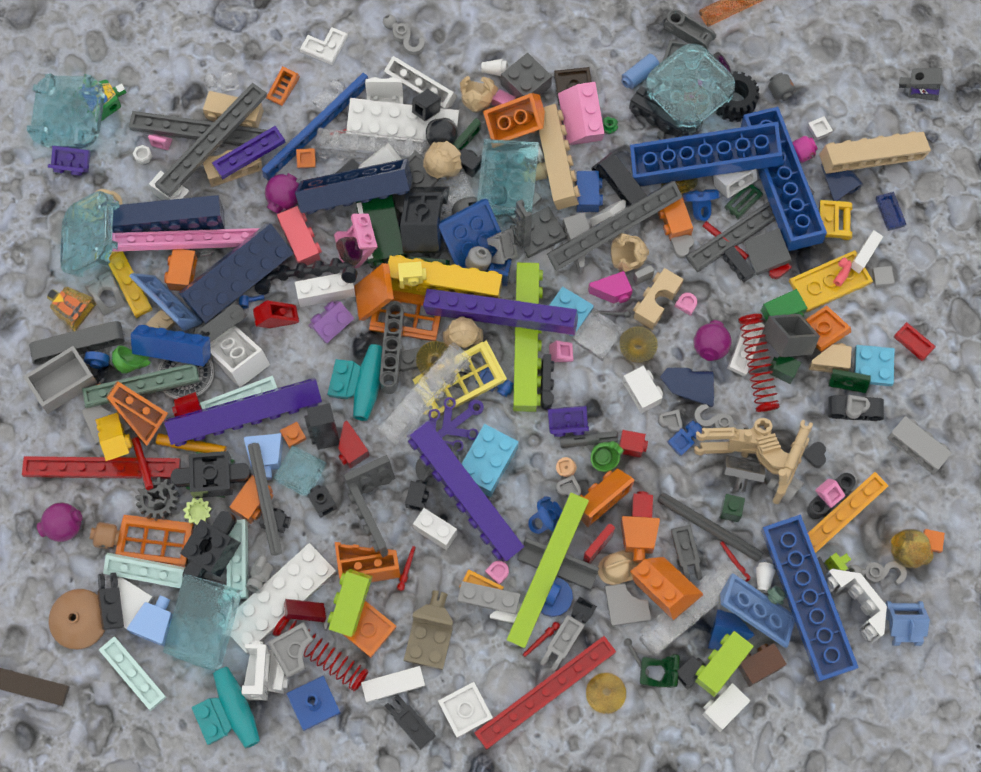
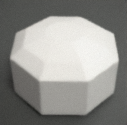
(142, 154)

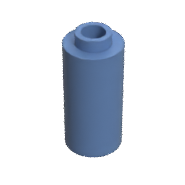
(639, 71)

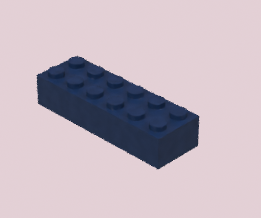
(354, 186)
(170, 215)
(236, 273)

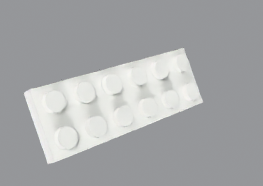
(391, 119)
(294, 581)

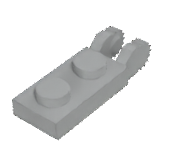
(563, 641)

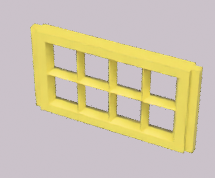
(492, 363)

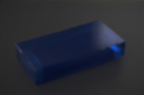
(890, 211)

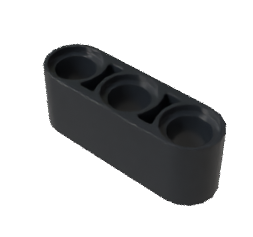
(837, 409)
(819, 501)

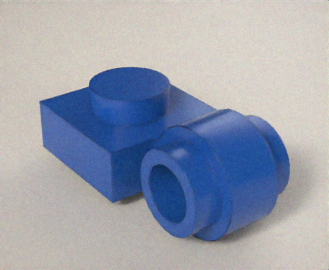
(503, 389)
(681, 440)

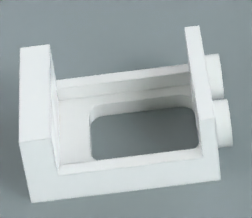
(260, 690)

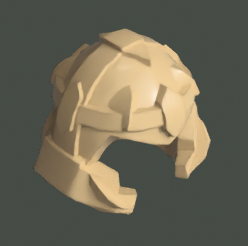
(477, 95)
(442, 160)
(628, 252)
(463, 332)

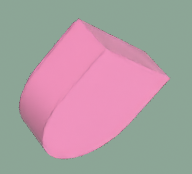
(687, 303)
(498, 571)

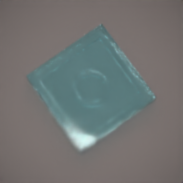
(299, 471)

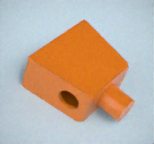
(639, 535)

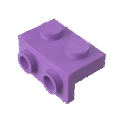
(331, 320)

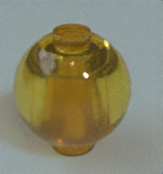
(911, 548)

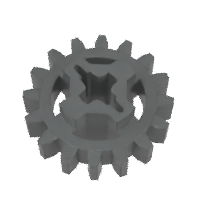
(154, 506)

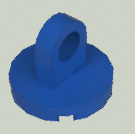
(701, 200)
(548, 513)
(558, 599)

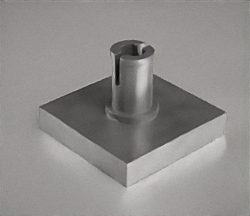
(743, 470)

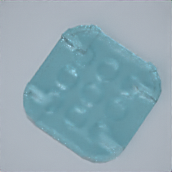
(690, 85)
(67, 111)
(88, 233)

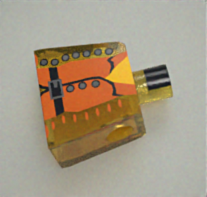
(71, 306)

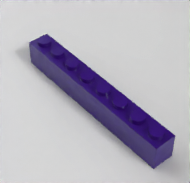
(501, 311)
(242, 411)
(465, 491)

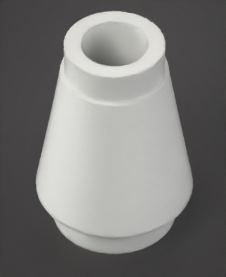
(494, 67)
(764, 574)

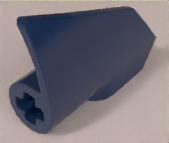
(842, 183)
(690, 384)

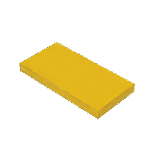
(817, 284)

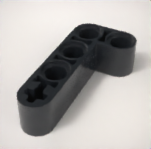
(619, 179)

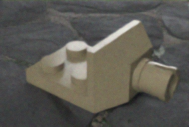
(430, 634)

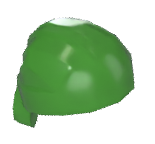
(126, 361)
(606, 456)

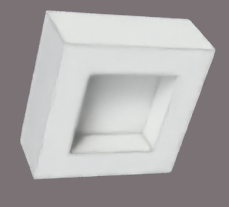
(819, 128)

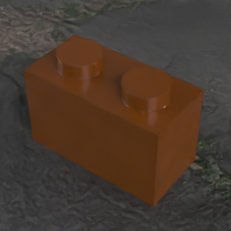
(762, 664)

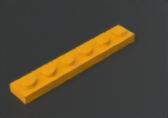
(846, 511)

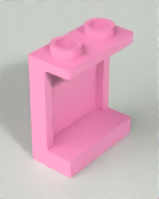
(363, 232)

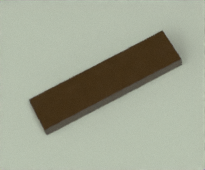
(33, 687)

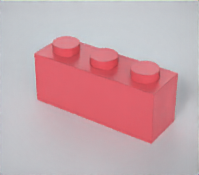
(299, 236)

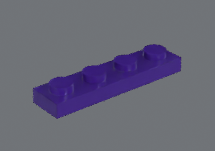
(248, 152)

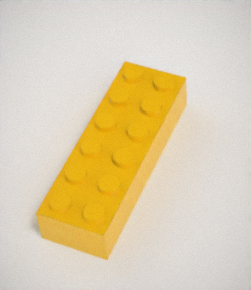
(448, 278)

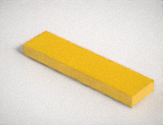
(134, 295)

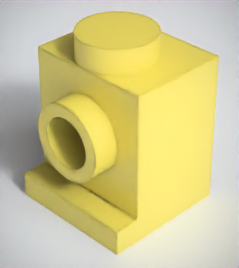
(411, 273)

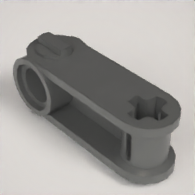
(688, 28)
(222, 321)

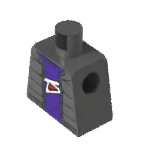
(923, 83)

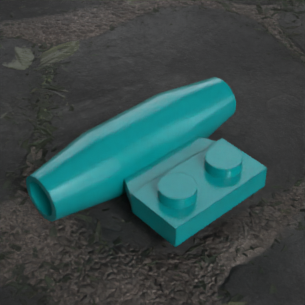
(358, 382)
(228, 712)

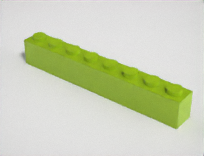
(526, 342)

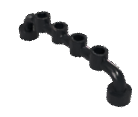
(348, 275)

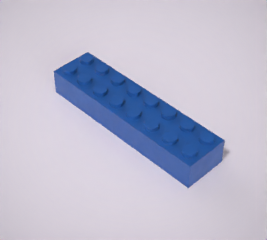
(707, 154)
(788, 189)
(809, 598)

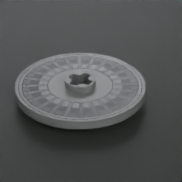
(206, 376)

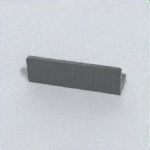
(571, 569)

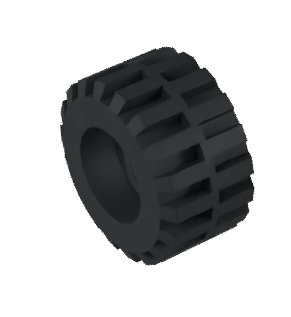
(748, 90)

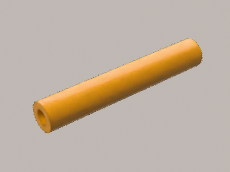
(191, 445)

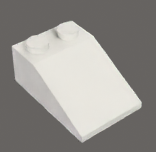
(238, 356)

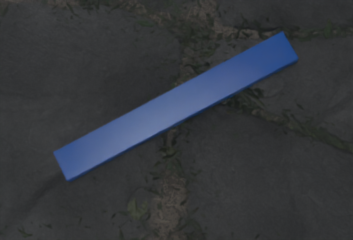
(311, 129)

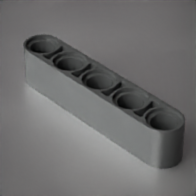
(83, 340)
(393, 355)

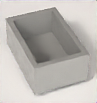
(60, 379)

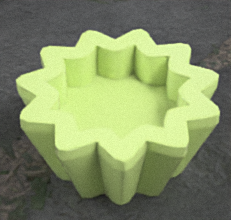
(197, 510)

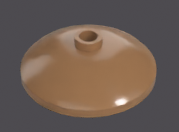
(85, 628)

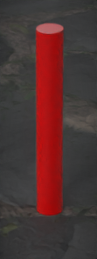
(715, 232)
(142, 463)

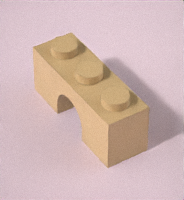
(665, 285)

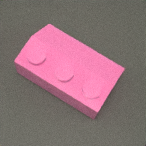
(581, 114)

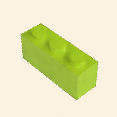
(349, 602)
(723, 663)

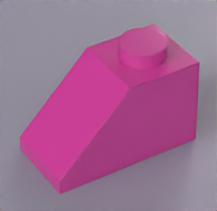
(612, 288)

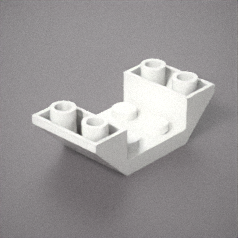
(862, 591)

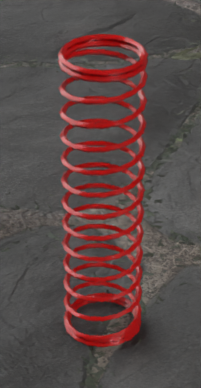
(755, 318)
(361, 677)

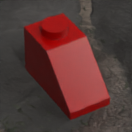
(275, 314)
(351, 447)

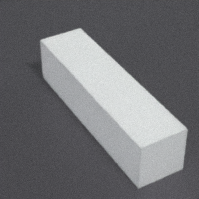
(866, 251)

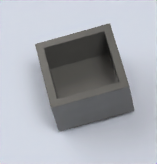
(526, 77)
(790, 335)

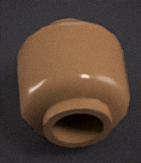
(104, 535)

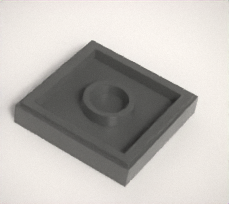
(768, 251)

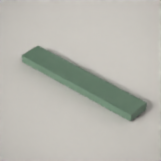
(144, 383)

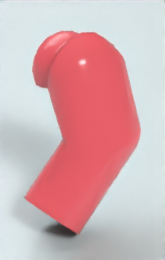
(844, 273)

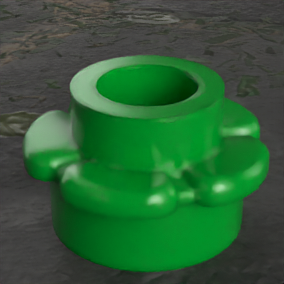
(610, 129)

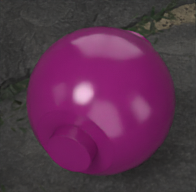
(281, 192)
(712, 341)
(60, 522)

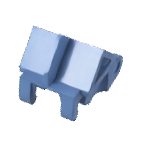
(907, 627)

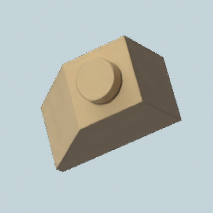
(834, 357)

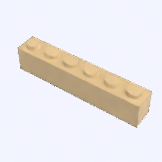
(874, 152)
(558, 160)

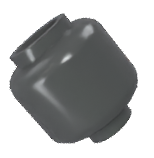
(781, 86)

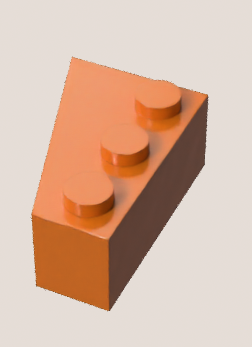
(136, 411)
(367, 562)

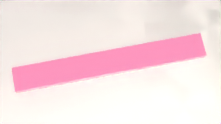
(181, 239)

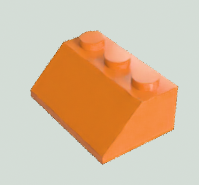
(515, 117)
(606, 495)
(665, 585)

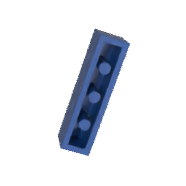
(171, 345)

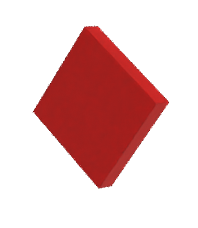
(599, 543)

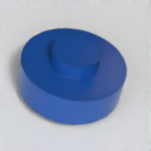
(96, 359)

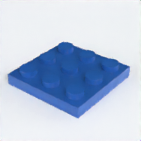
(469, 229)

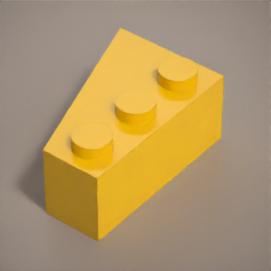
(112, 437)

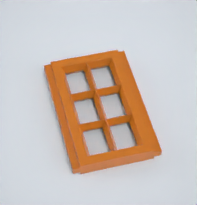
(412, 332)
(160, 524)

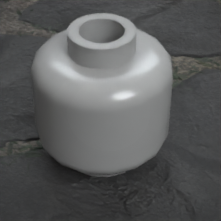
(478, 258)

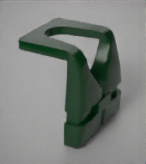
(670, 665)

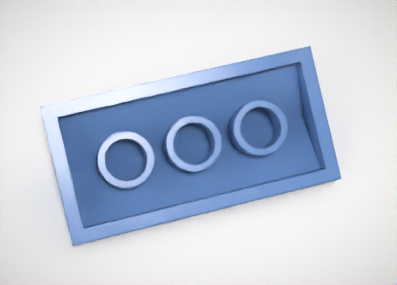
(166, 300)
(757, 610)

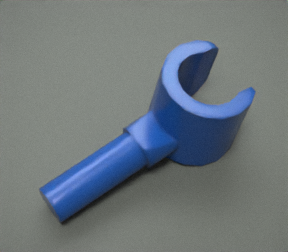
(244, 300)

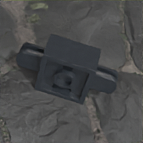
(210, 474)
(217, 552)

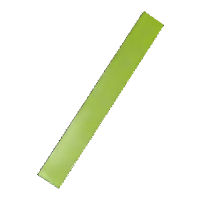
(547, 570)

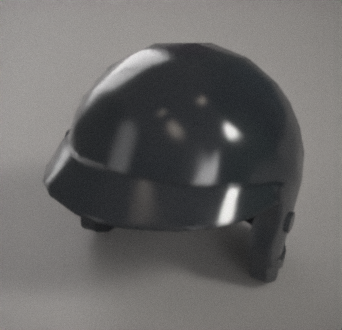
(441, 130)

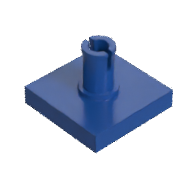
(313, 703)

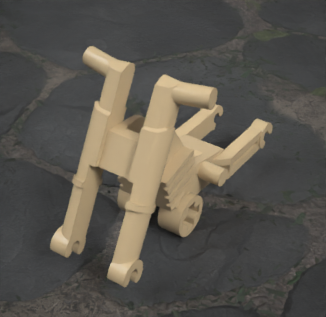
(762, 444)

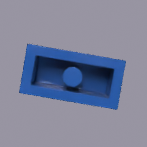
(589, 186)

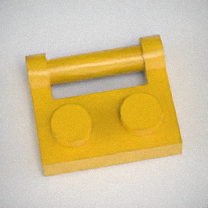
(830, 216)

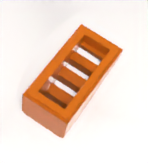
(280, 78)

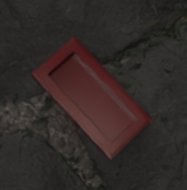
(304, 610)

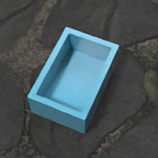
(489, 458)

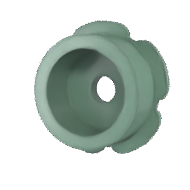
(776, 595)

